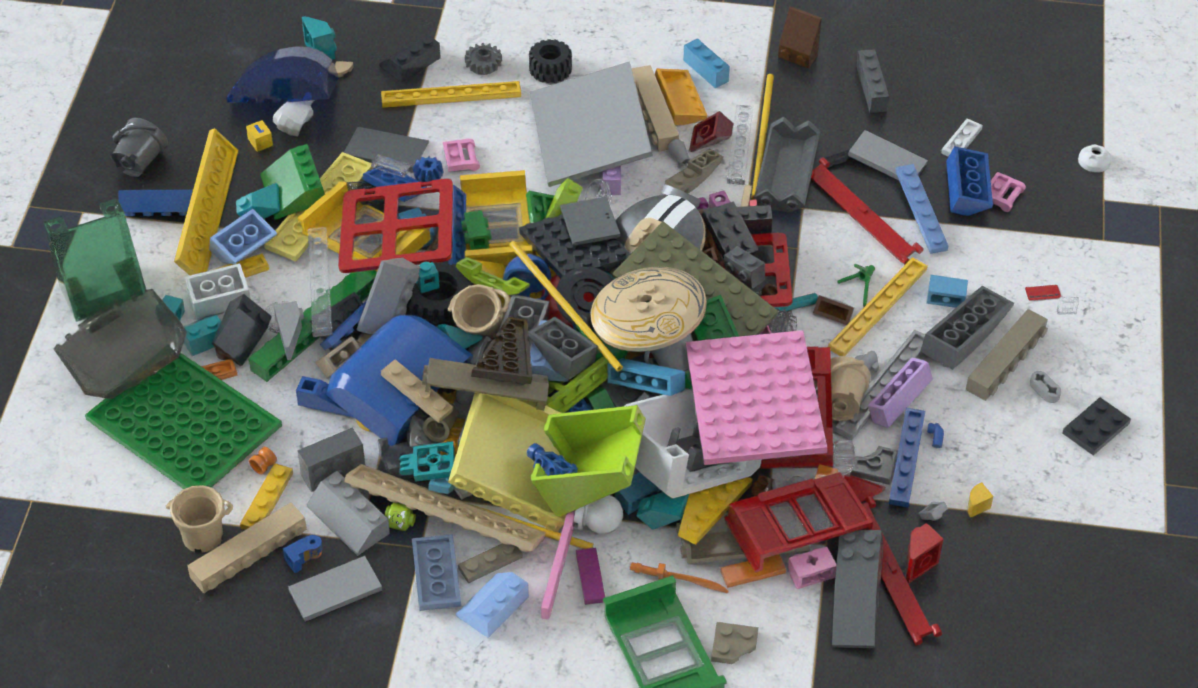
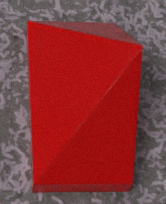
(862, 487)

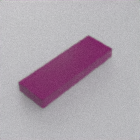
(590, 576)

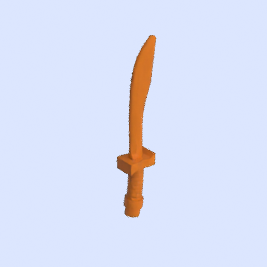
(661, 572)

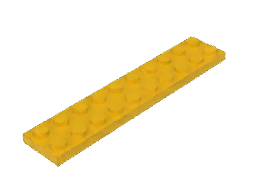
(206, 204)

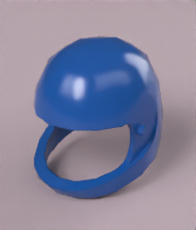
(519, 270)

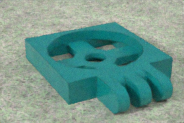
(410, 462)

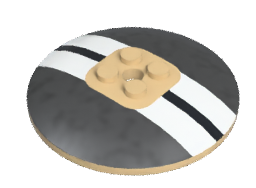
(644, 216)

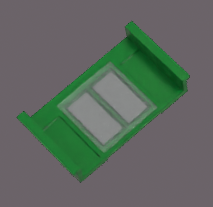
(659, 638)

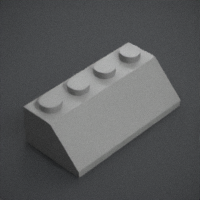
(388, 293)
(348, 513)

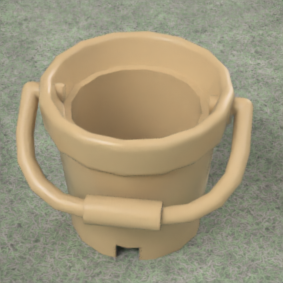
(479, 310)
(849, 383)
(199, 516)

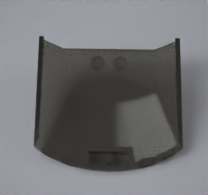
(122, 345)

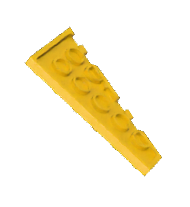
(708, 506)

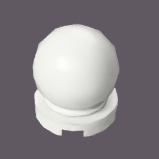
(600, 516)

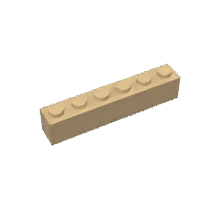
(654, 108)
(247, 547)

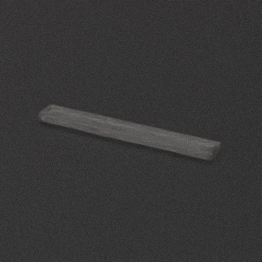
(319, 282)

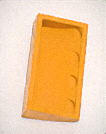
(680, 96)

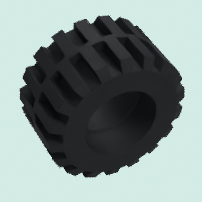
(550, 61)

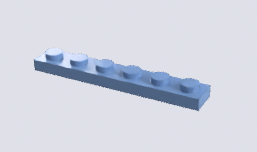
(922, 209)

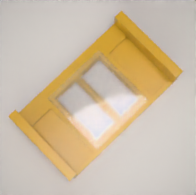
(505, 205)
(328, 214)

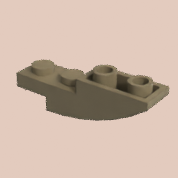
(696, 172)

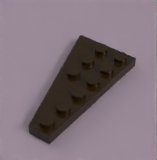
(507, 355)

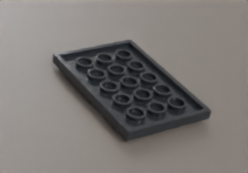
(554, 246)

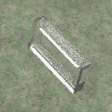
(391, 165)

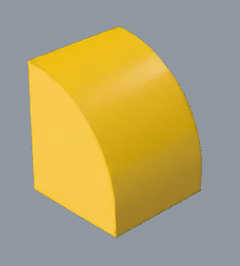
(979, 500)

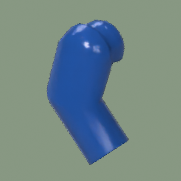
(938, 433)

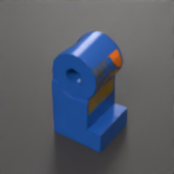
(302, 551)

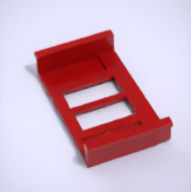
(821, 371)

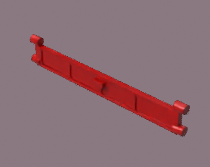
(862, 213)
(900, 590)

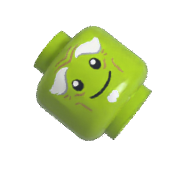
(400, 516)

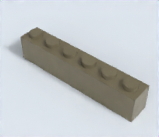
(1006, 355)

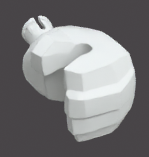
(292, 116)

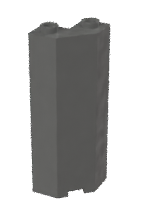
(787, 165)

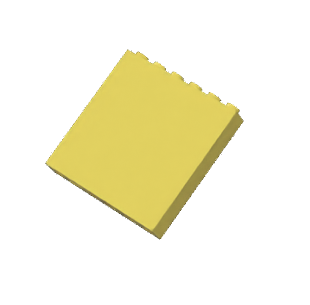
(495, 460)

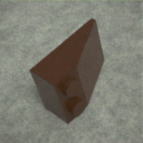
(800, 38)

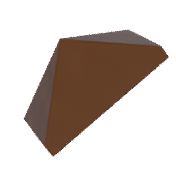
(833, 309)

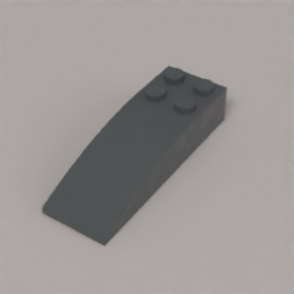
(965, 327)
(857, 589)

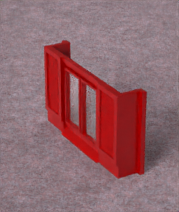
(795, 517)

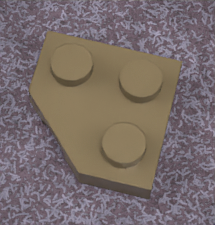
(732, 642)

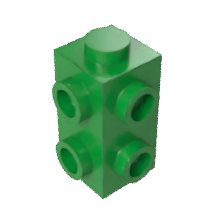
(476, 233)

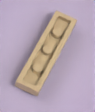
(415, 391)

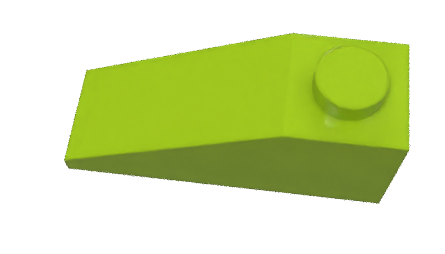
(566, 193)

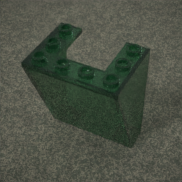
(95, 261)

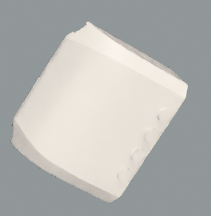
(668, 465)

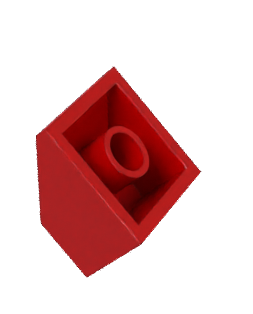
(923, 551)

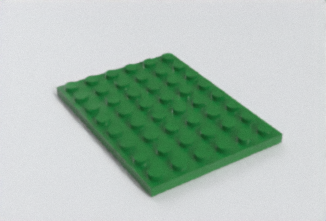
(185, 423)

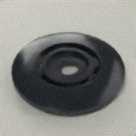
(573, 288)

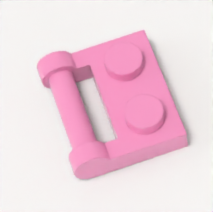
(455, 158)
(1000, 184)

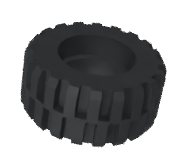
(436, 312)

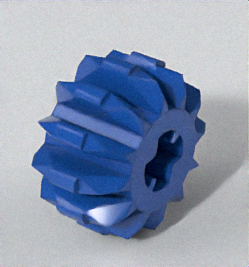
(428, 169)

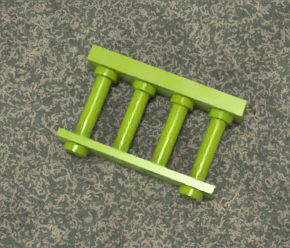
(578, 388)

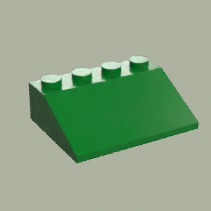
(296, 180)

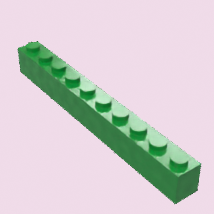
(272, 357)

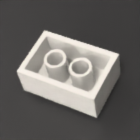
(214, 289)

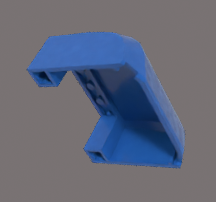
(373, 399)

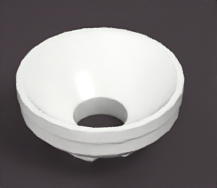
(1094, 162)

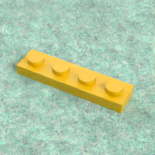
(267, 495)

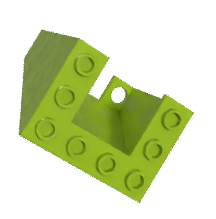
(603, 449)

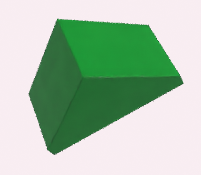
(599, 399)

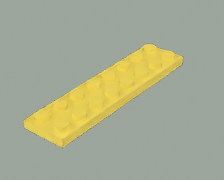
(290, 240)

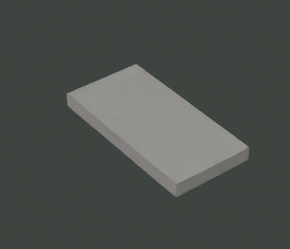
(884, 155)
(335, 588)

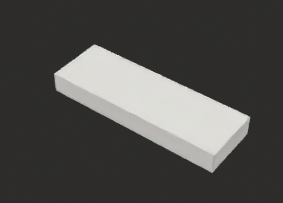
(963, 136)

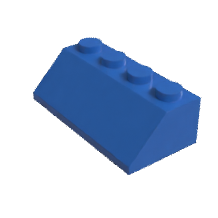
(969, 181)
(155, 201)

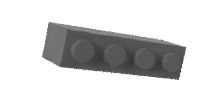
(872, 81)

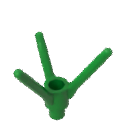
(864, 275)

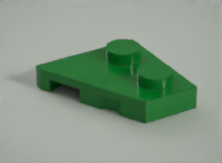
(538, 205)

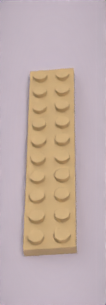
(445, 507)

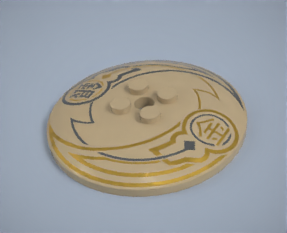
(631, 324)

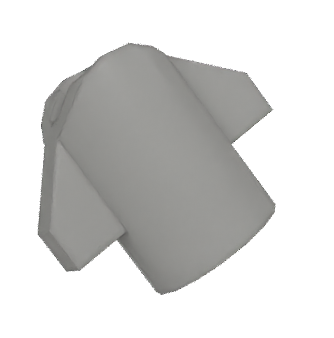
(870, 360)

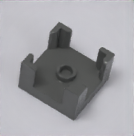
(692, 446)
(391, 457)

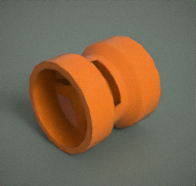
(261, 461)

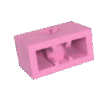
(812, 567)

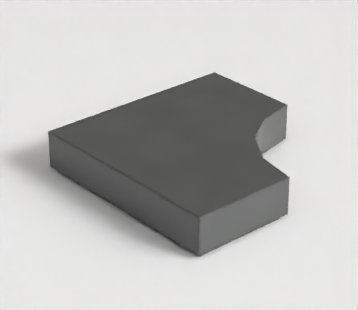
(877, 466)

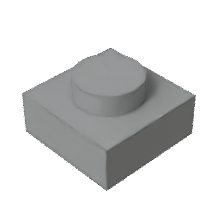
(933, 511)

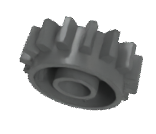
(483, 59)

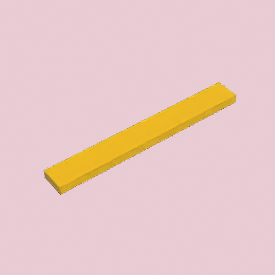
(451, 94)
(877, 307)

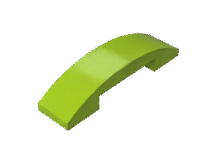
(473, 271)

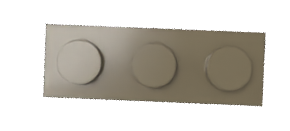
(489, 561)

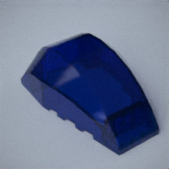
(287, 74)

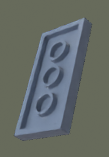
(436, 572)

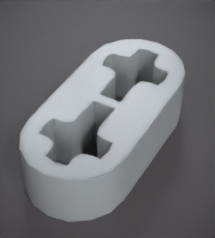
(1046, 386)

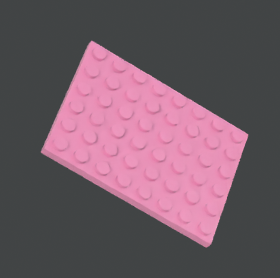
(755, 398)

